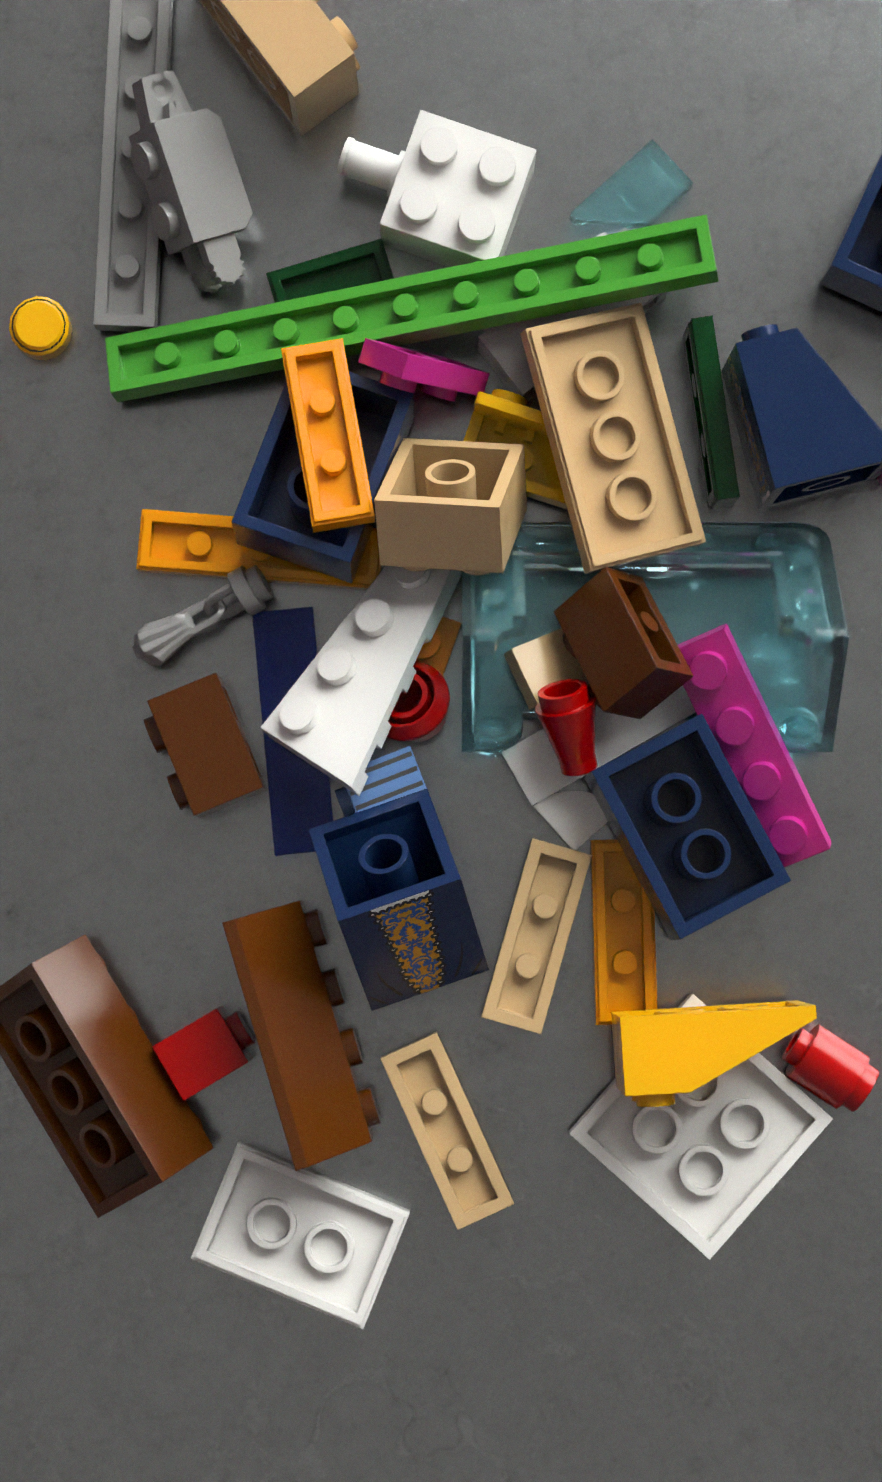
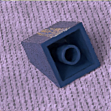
(797, 419)
(399, 899)

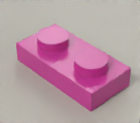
(406, 367)

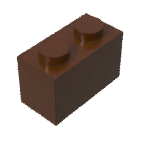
(622, 644)
(204, 745)

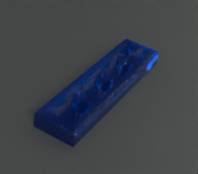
(297, 790)

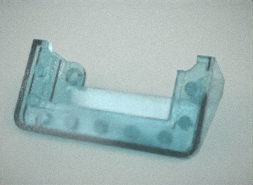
(760, 578)

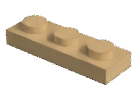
(536, 936)
(447, 1130)

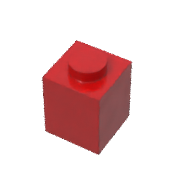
(205, 1051)

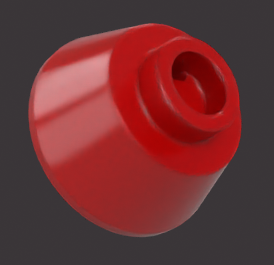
(424, 707)

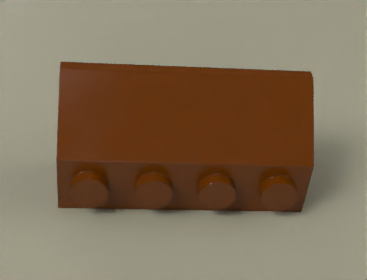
(301, 1033)
(95, 1078)

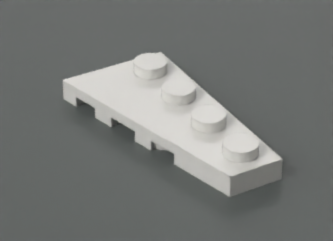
(352, 685)

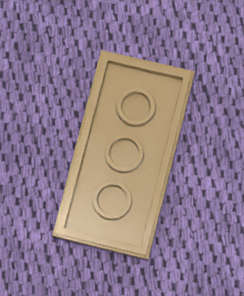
(613, 437)

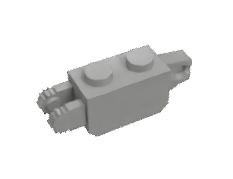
(190, 181)

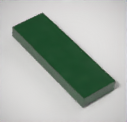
(711, 413)

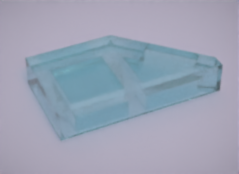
(635, 192)

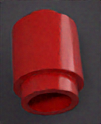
(829, 1068)

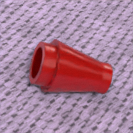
(570, 724)

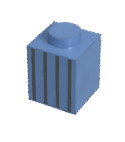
(387, 780)

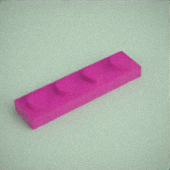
(752, 745)

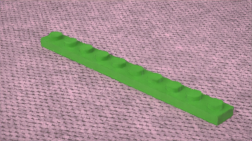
(415, 307)

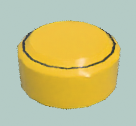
(40, 328)

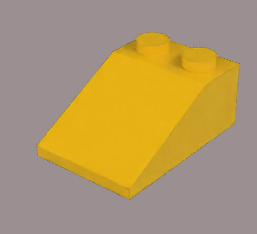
(689, 1046)

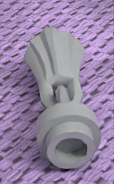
(164, 637)

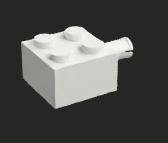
(449, 191)

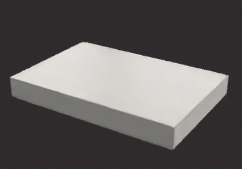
(300, 1234)

